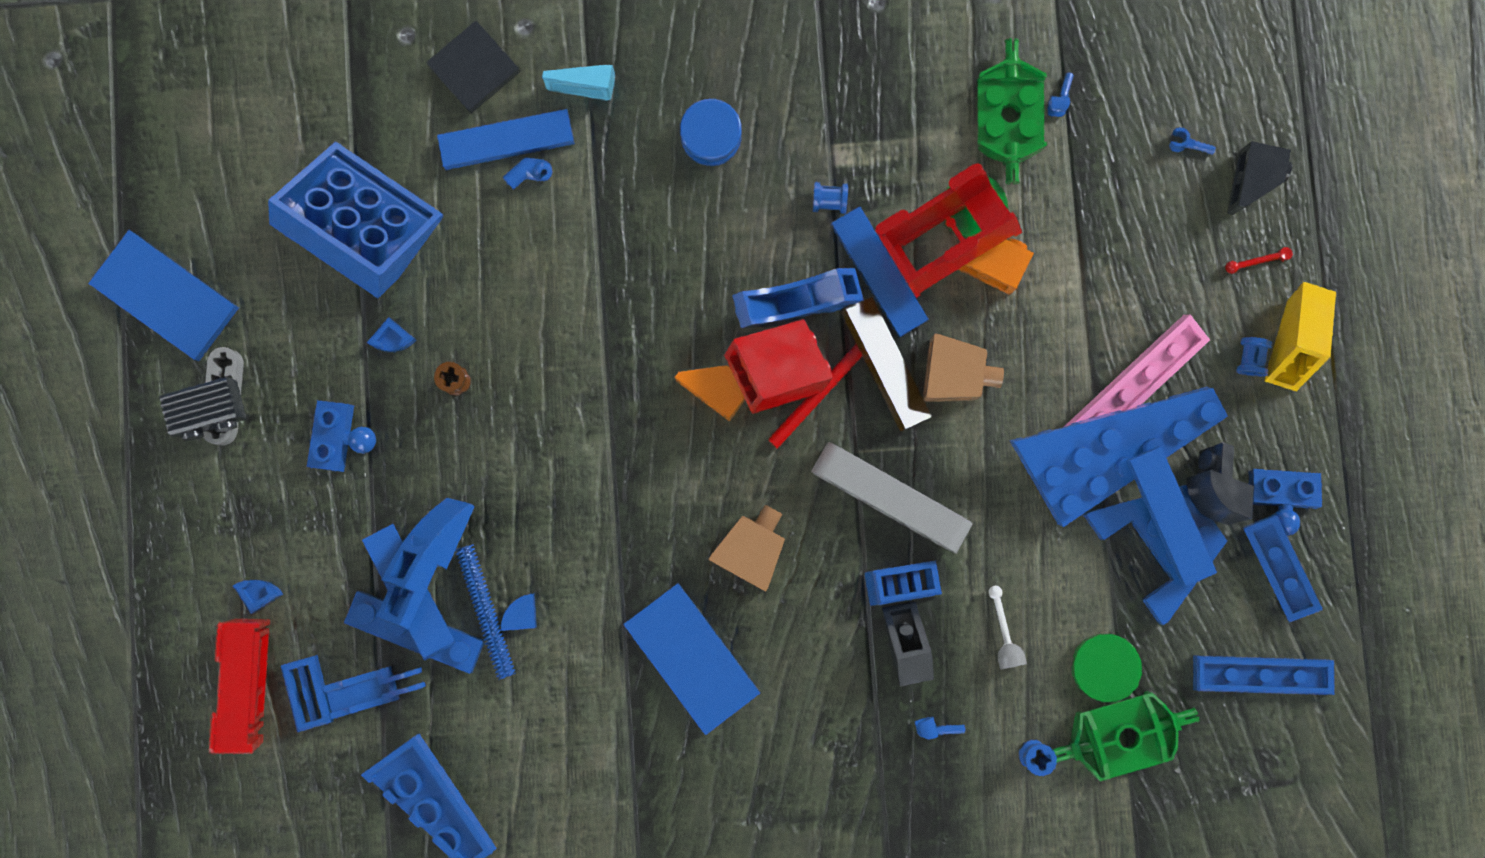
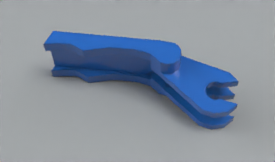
(367, 691)

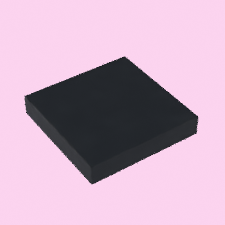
(473, 67)

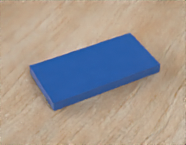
(163, 295)
(692, 658)

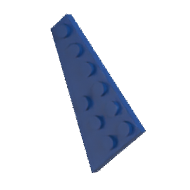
(1087, 459)

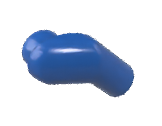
(528, 169)

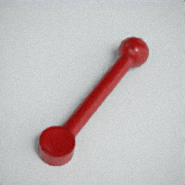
(1283, 255)

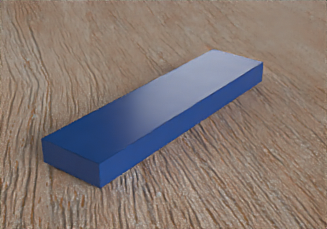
(505, 139)
(879, 272)
(1171, 516)
(428, 625)
(1263, 675)

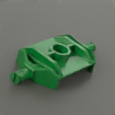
(1017, 87)
(1098, 731)

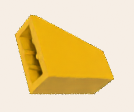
(1303, 337)

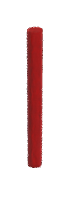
(811, 402)

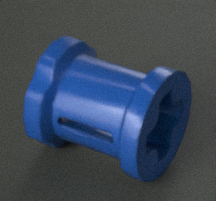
(830, 197)
(1253, 365)
(1046, 763)

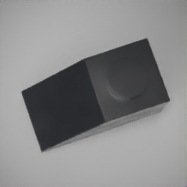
(1258, 172)
(908, 644)

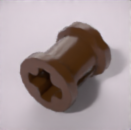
(450, 369)

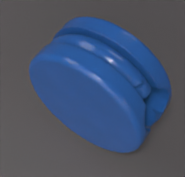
(710, 132)

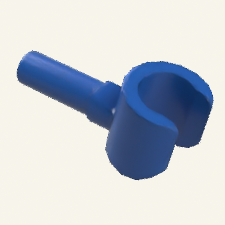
(1058, 105)
(1188, 143)
(927, 728)

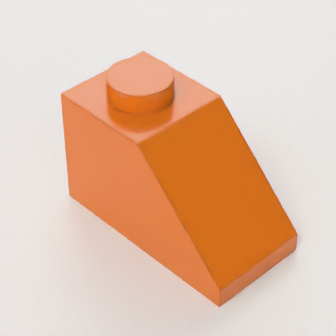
(1001, 266)
(714, 387)

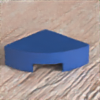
(391, 337)
(257, 594)
(520, 614)

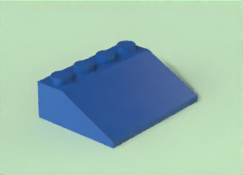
(353, 218)

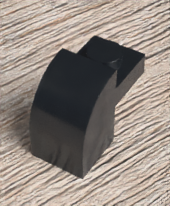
(1215, 490)

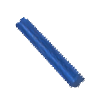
(485, 613)

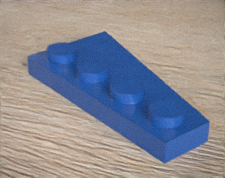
(426, 793)

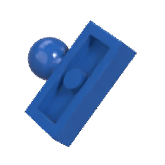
(333, 435)
(1286, 491)

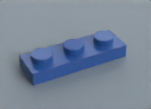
(1282, 568)

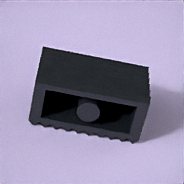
(203, 409)

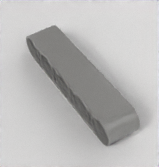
(892, 497)

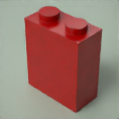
(778, 366)

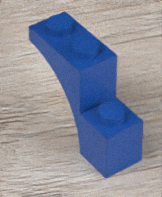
(796, 300)

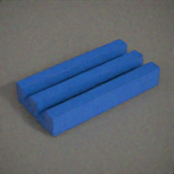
(294, 698)

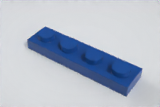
(363, 617)

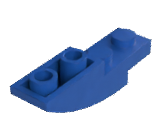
(417, 558)

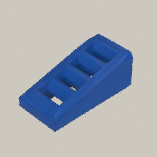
(875, 587)

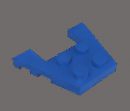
(1169, 596)

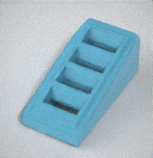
(582, 81)

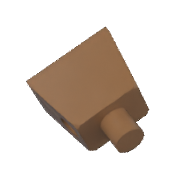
(957, 371)
(752, 548)

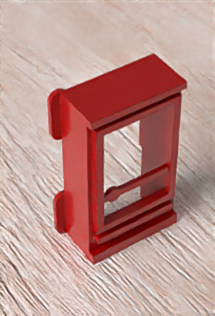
(969, 190)
(242, 685)

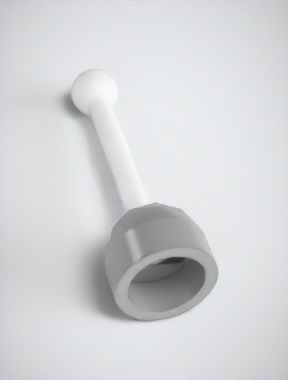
(1009, 654)

